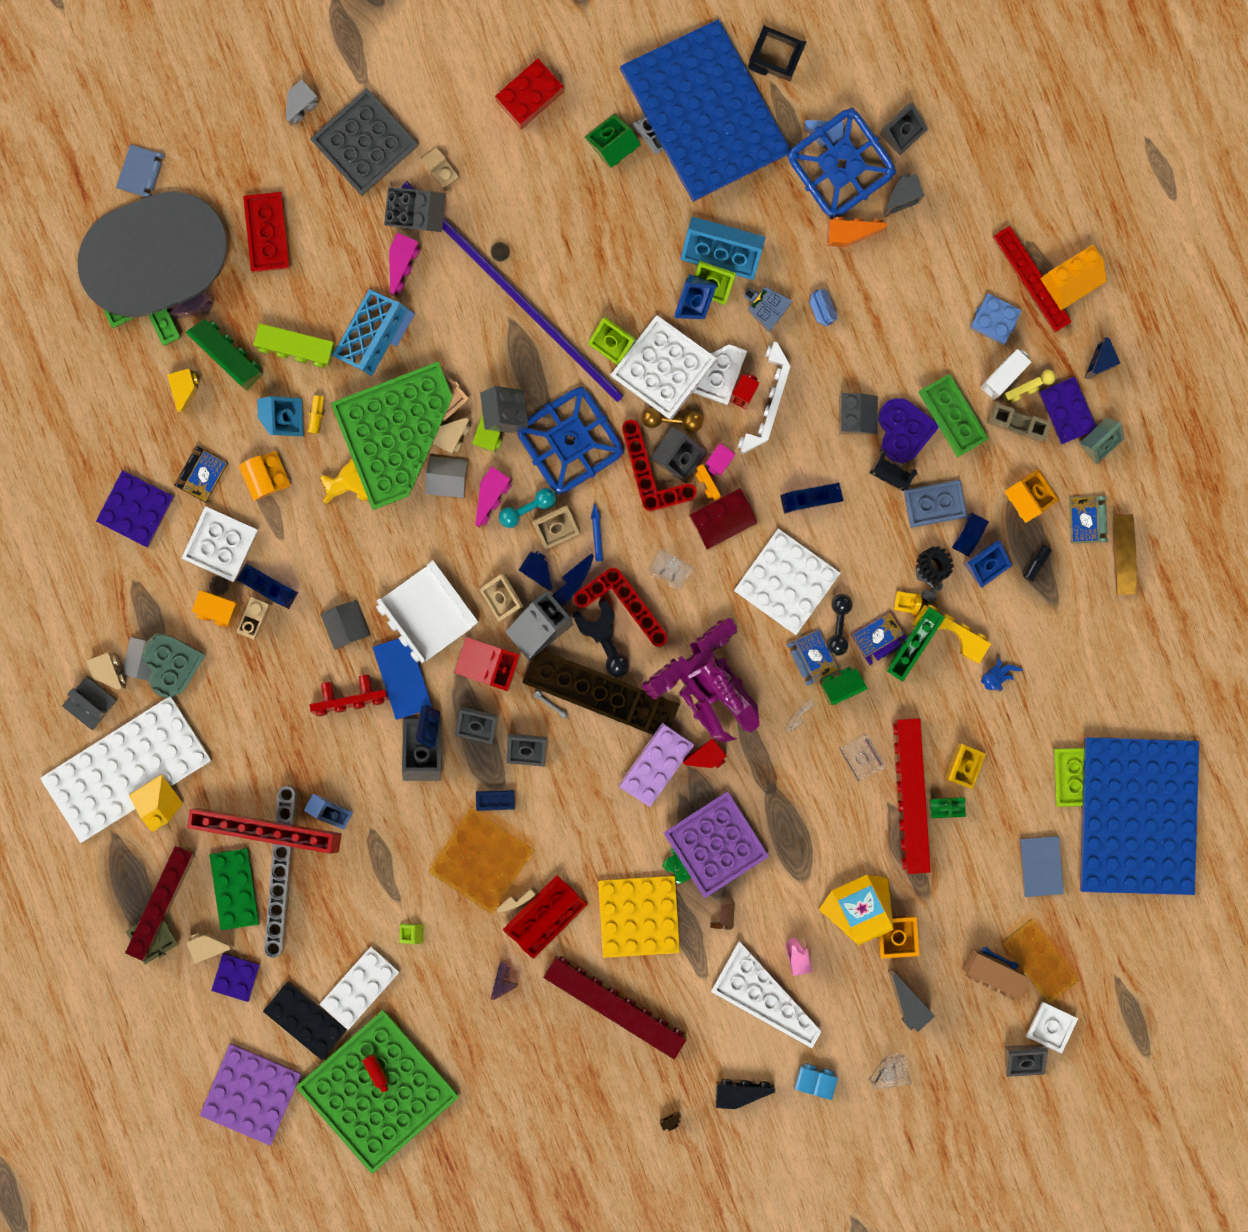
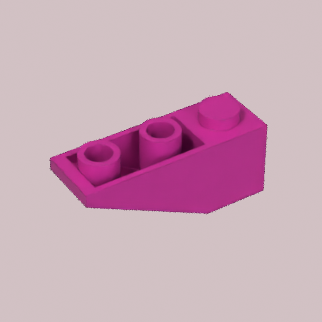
(401, 255)
(491, 489)

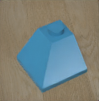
(281, 415)

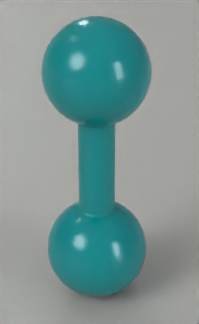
(544, 499)

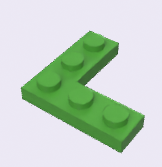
(161, 321)

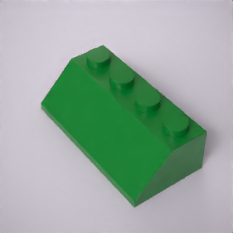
(224, 353)

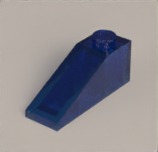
(811, 498)
(267, 586)

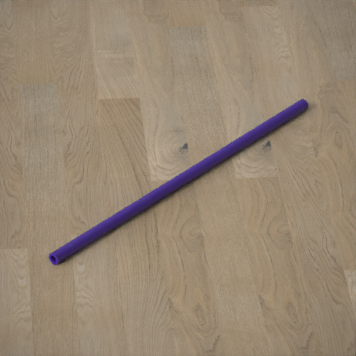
(527, 307)

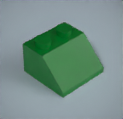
(613, 140)
(842, 686)

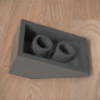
(418, 760)
(911, 1007)

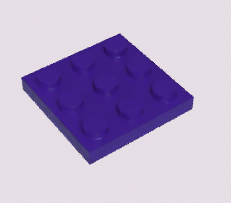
(135, 509)

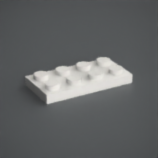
(359, 987)

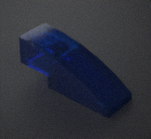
(574, 580)

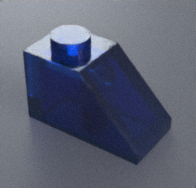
(970, 534)
(537, 569)

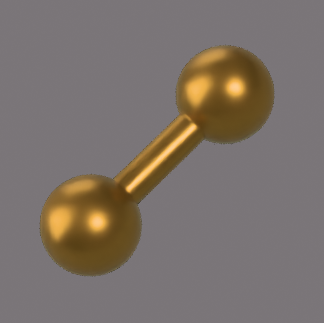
(691, 421)

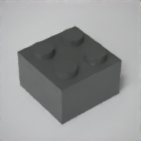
(504, 409)

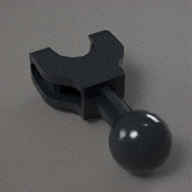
(616, 663)

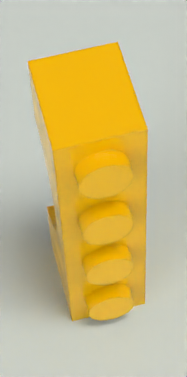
(972, 645)

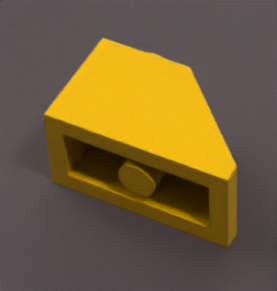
(183, 388)

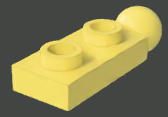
(1047, 377)

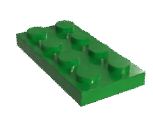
(234, 889)

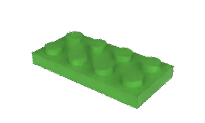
(953, 415)

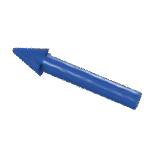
(595, 516)

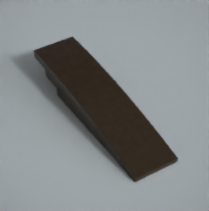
(599, 693)

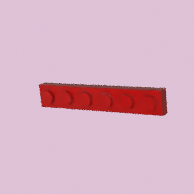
(1030, 278)

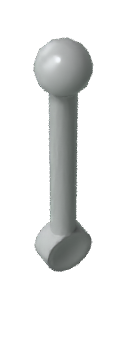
(563, 714)

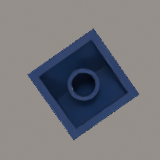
(1103, 358)

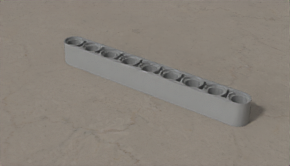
(275, 879)

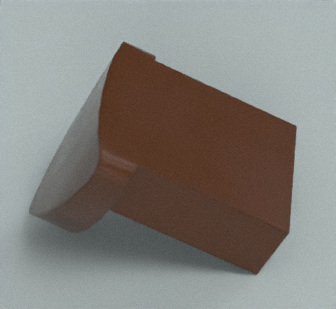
(727, 918)

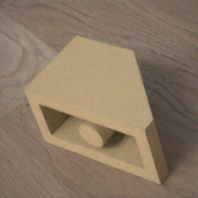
(206, 946)

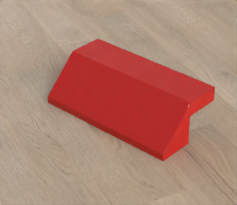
(545, 916)

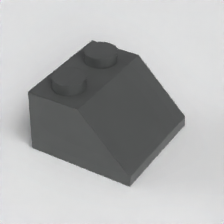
(905, 194)
(858, 413)
(678, 455)

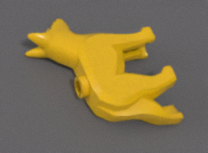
(346, 480)

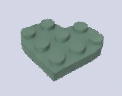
(170, 664)

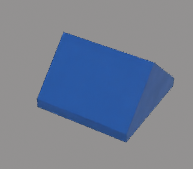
(695, 298)
(988, 563)

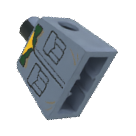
(767, 306)

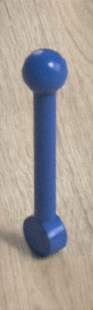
(1013, 964)

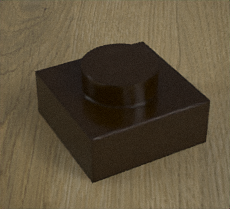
(670, 1122)

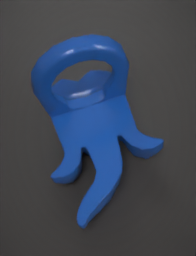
(995, 677)

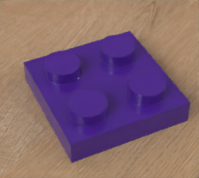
(235, 977)

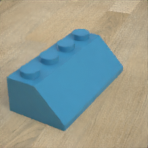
(723, 247)

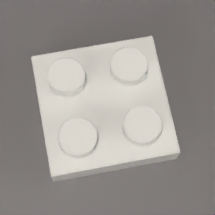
(1051, 1027)

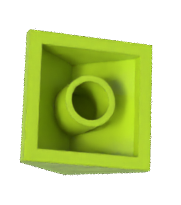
(720, 276)
(611, 341)

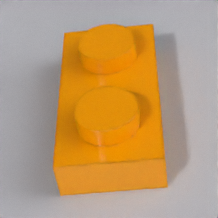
(711, 490)

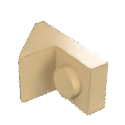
(440, 168)

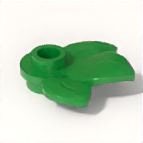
(675, 866)

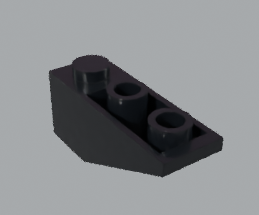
(736, 1095)

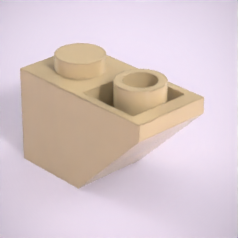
(450, 435)
(253, 618)
(105, 669)

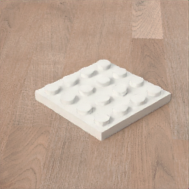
(663, 367)
(787, 581)

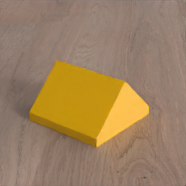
(965, 766)

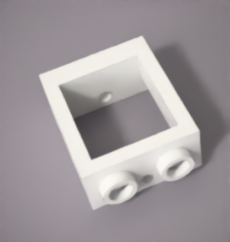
(1006, 374)

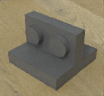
(89, 703)

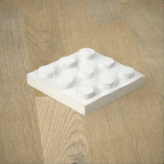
(220, 544)

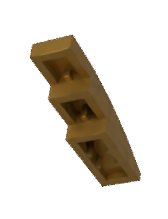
(1125, 554)

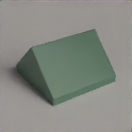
(1103, 439)

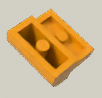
(264, 475)

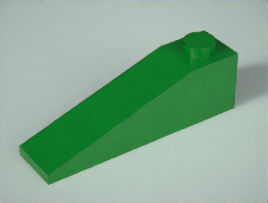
(914, 644)

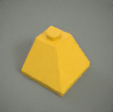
(156, 802)

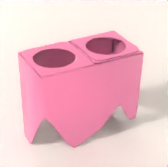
(798, 958)

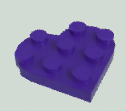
(905, 430)

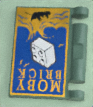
(1087, 519)

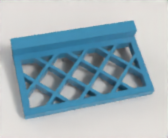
(380, 338)

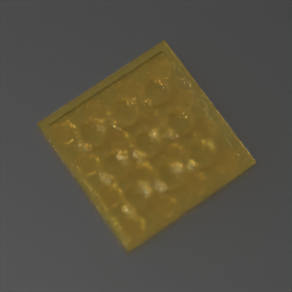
(481, 860)

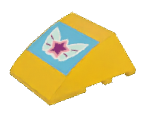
(861, 908)

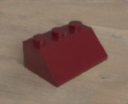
(723, 518)

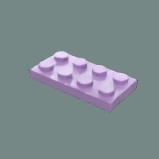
(656, 765)

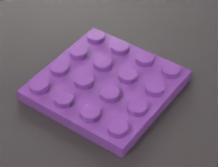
(715, 844)
(250, 1094)

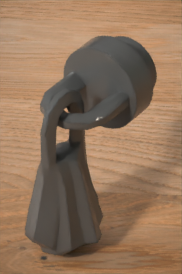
(928, 596)

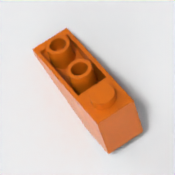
(845, 232)

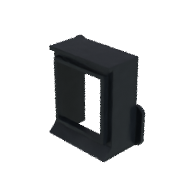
(763, 67)
(891, 473)

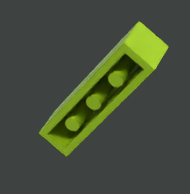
(295, 345)

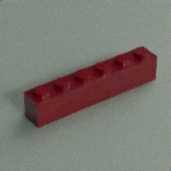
(160, 904)

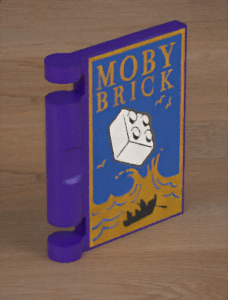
(879, 637)

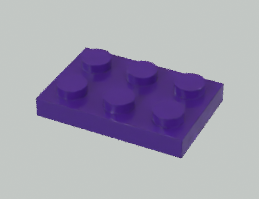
(1067, 410)

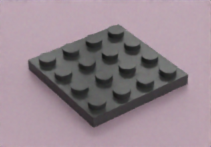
(364, 142)

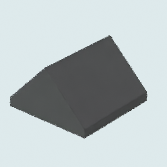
(904, 129)
(345, 624)
(476, 725)
(526, 749)
(1025, 1060)

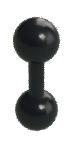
(841, 605)

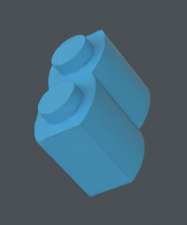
(816, 1081)

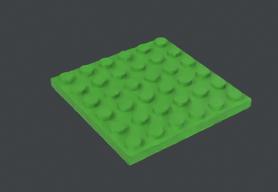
(365, 1118)

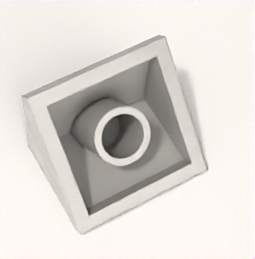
(446, 477)
(134, 664)

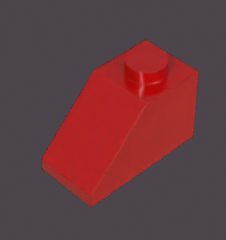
(706, 756)

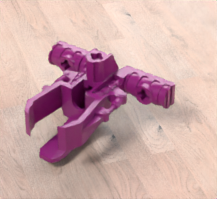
(708, 681)

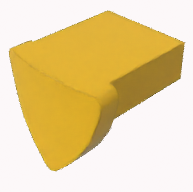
(907, 602)

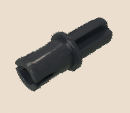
(1037, 563)

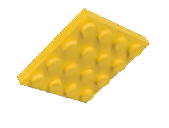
(638, 916)

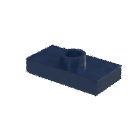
(495, 800)

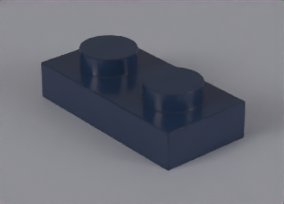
(428, 726)

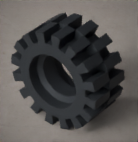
(942, 561)

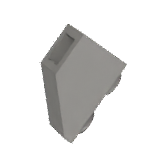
(299, 101)

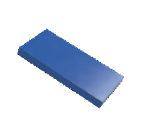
(401, 678)

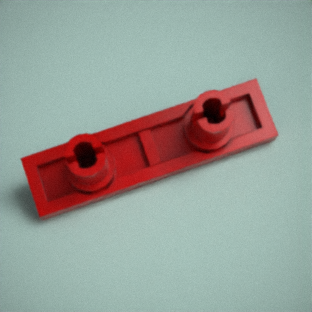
(339, 705)

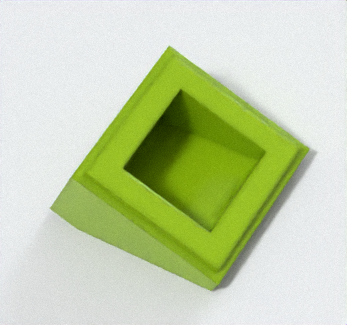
(411, 933)

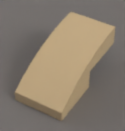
(512, 903)

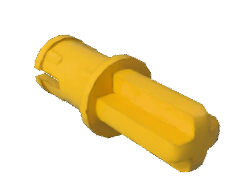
(316, 414)

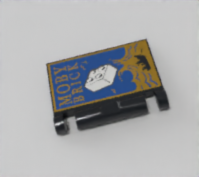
(201, 474)

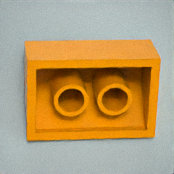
(1075, 277)

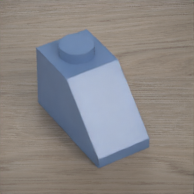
(834, 134)
(328, 811)

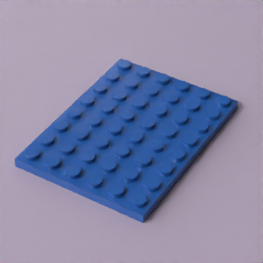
(705, 110)
(1139, 816)

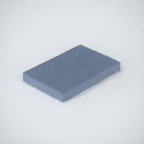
(935, 503)
(1041, 866)

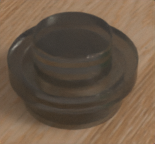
(500, 252)
(218, 585)

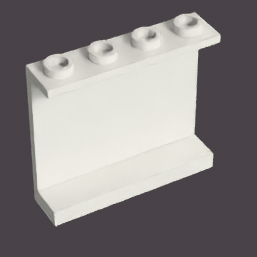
(426, 613)

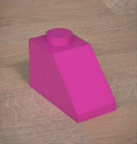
(719, 460)

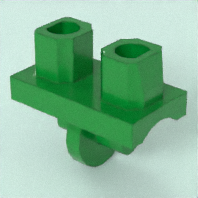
(947, 807)

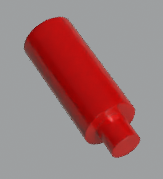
(375, 1072)

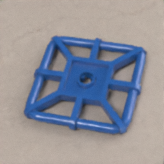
(829, 160)
(582, 444)

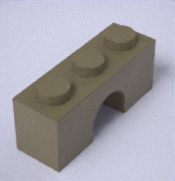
(1025, 426)

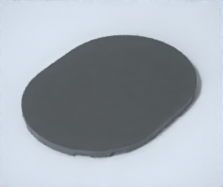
(152, 254)

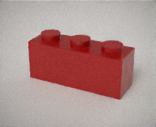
(744, 391)

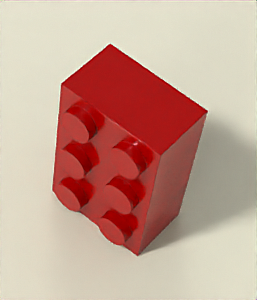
(529, 93)

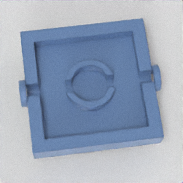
(995, 319)

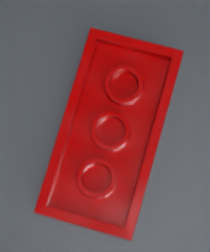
(266, 232)

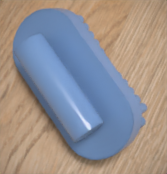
(823, 307)

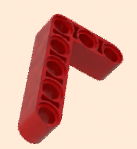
(647, 474)
(626, 601)

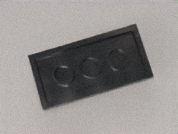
(305, 1020)

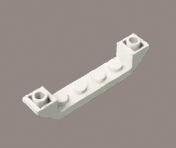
(777, 358)

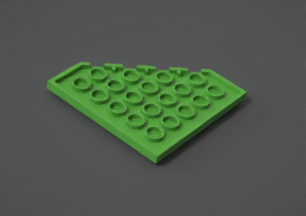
(393, 430)

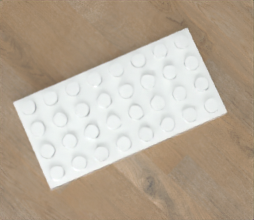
(97, 782)

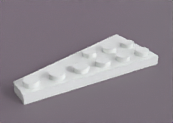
(756, 992)

